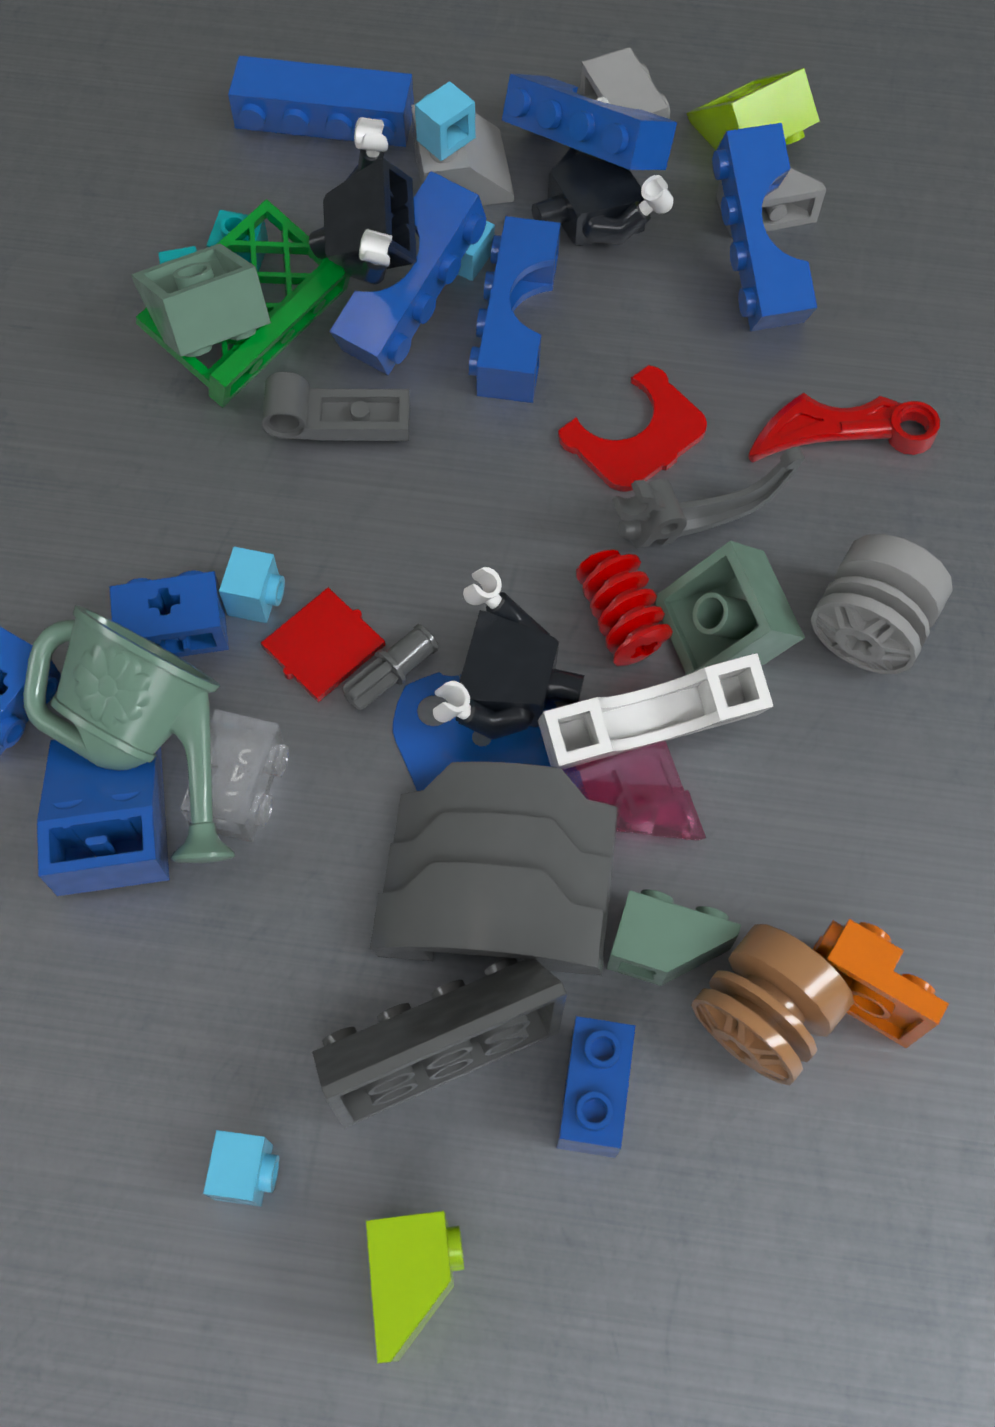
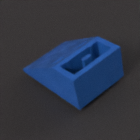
(100, 824)

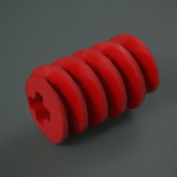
(623, 605)

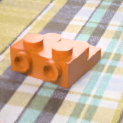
(888, 1002)

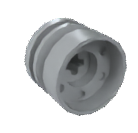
(882, 603)

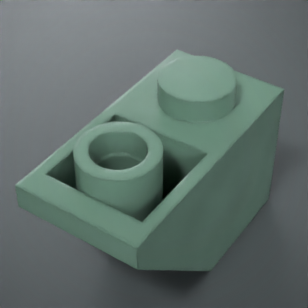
(666, 939)

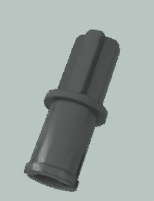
(390, 667)

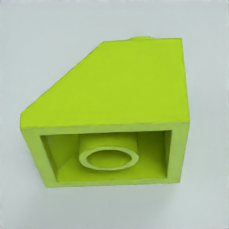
(761, 102)
(409, 1276)

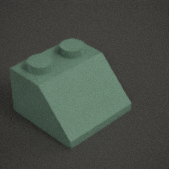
(203, 299)
(728, 610)

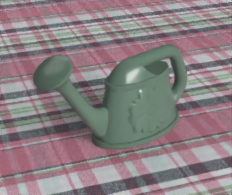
(124, 707)

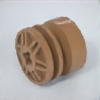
(773, 1003)

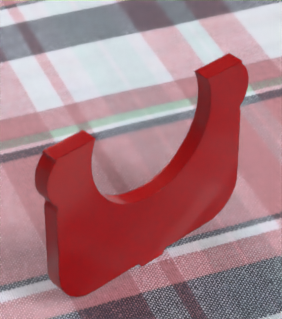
(672, 432)

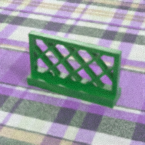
(288, 318)

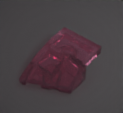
(644, 790)

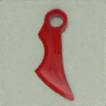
(810, 422)

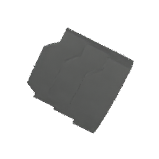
(499, 868)

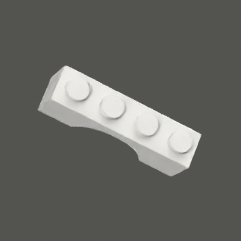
(655, 714)

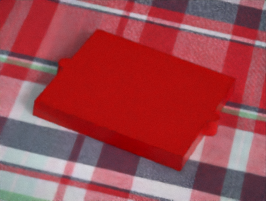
(323, 644)

